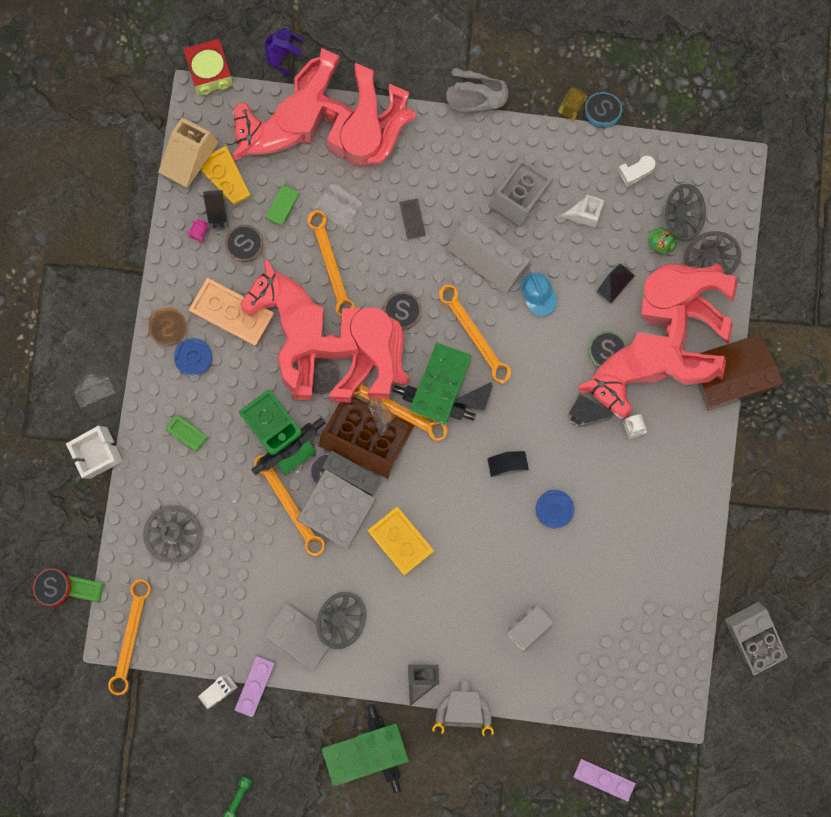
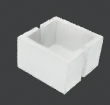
(96, 451)

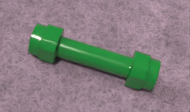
(244, 784)

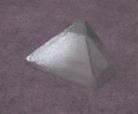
(93, 389)
(381, 414)

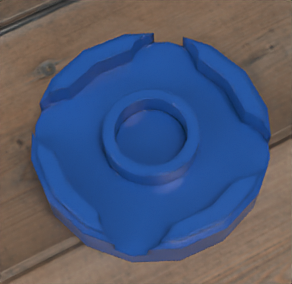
(193, 357)
(554, 509)

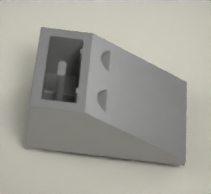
(756, 638)

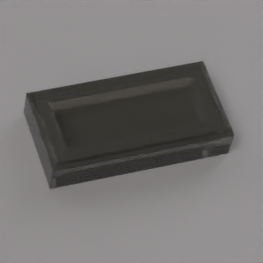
(412, 218)

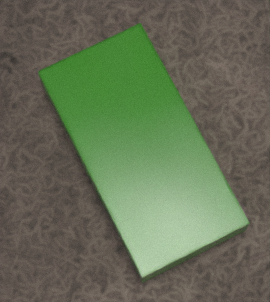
(282, 205)
(186, 433)
(85, 589)

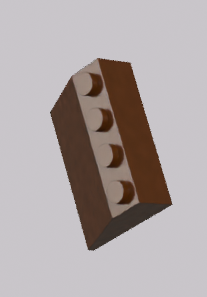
(747, 373)
(356, 437)

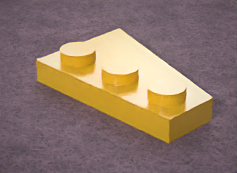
(225, 175)

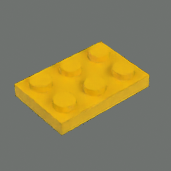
(400, 541)

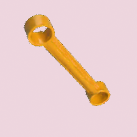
(330, 262)
(474, 334)
(404, 413)
(290, 508)
(129, 637)

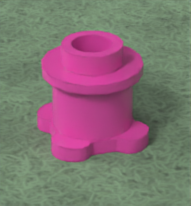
(198, 230)

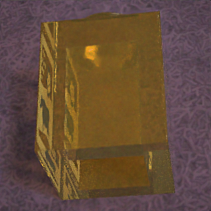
(573, 103)

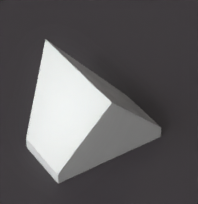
(585, 211)

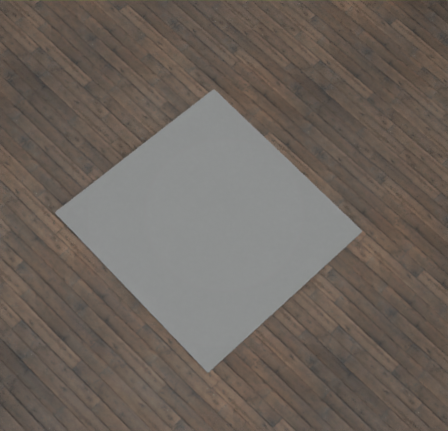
(645, 548)

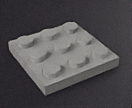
(335, 509)

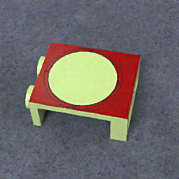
(208, 67)

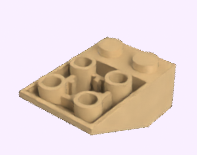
(186, 152)

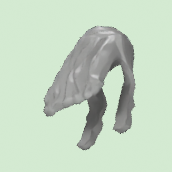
(476, 97)

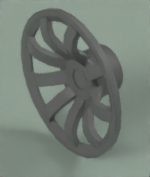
(679, 212)
(712, 253)
(172, 533)
(337, 618)

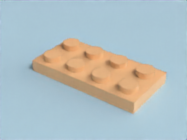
(223, 309)

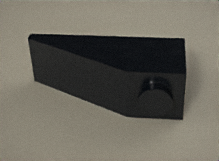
(216, 209)

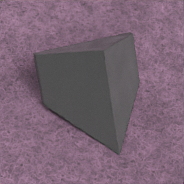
(421, 680)

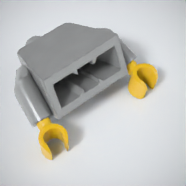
(464, 710)

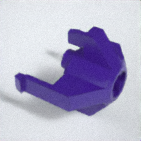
(278, 45)

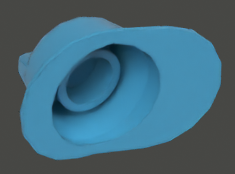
(538, 294)

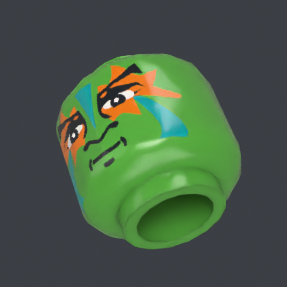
(662, 241)

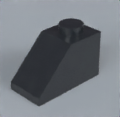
(587, 412)

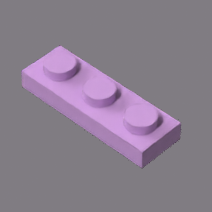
(254, 686)
(604, 780)

